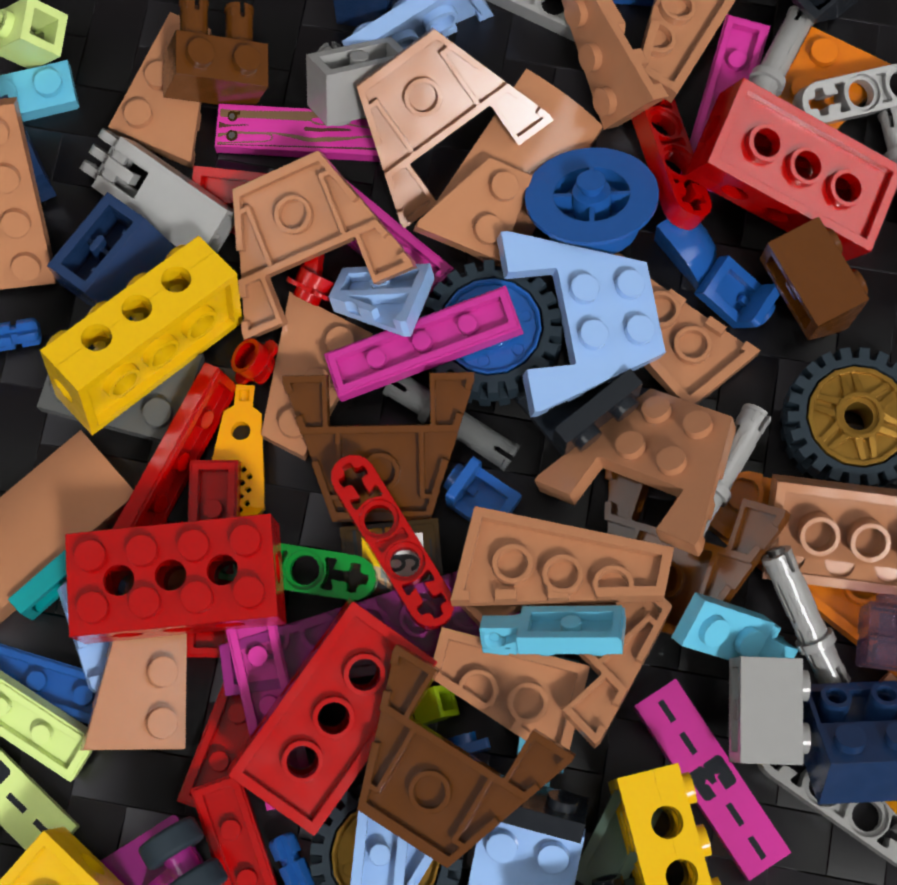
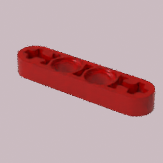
(681, 199)
(388, 544)

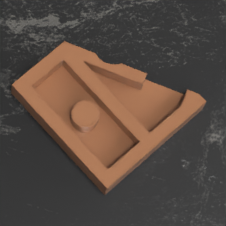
(478, 210)

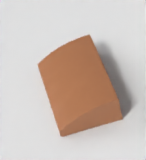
(569, 130)
(61, 496)
(839, 532)

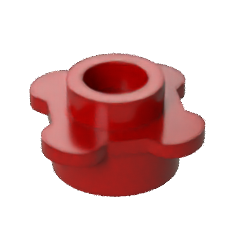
(311, 286)
(254, 361)

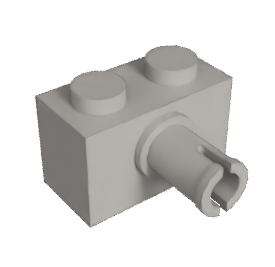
(334, 77)
(768, 710)

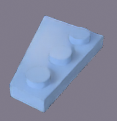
(414, 18)

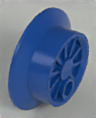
(592, 198)

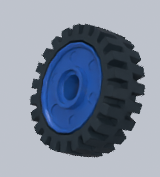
(501, 366)

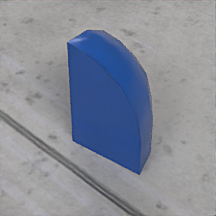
(689, 250)

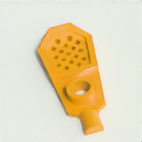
(247, 451)

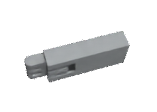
(166, 197)

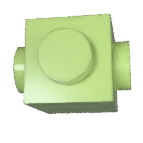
(31, 33)

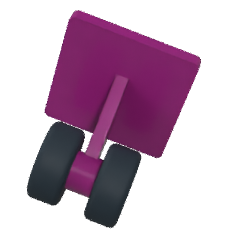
(166, 857)

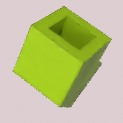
(436, 706)

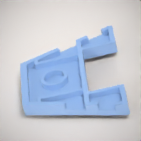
(604, 313)

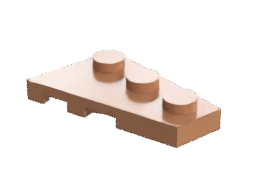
(610, 64)
(151, 120)
(301, 351)
(513, 689)

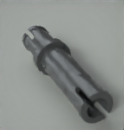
(471, 432)

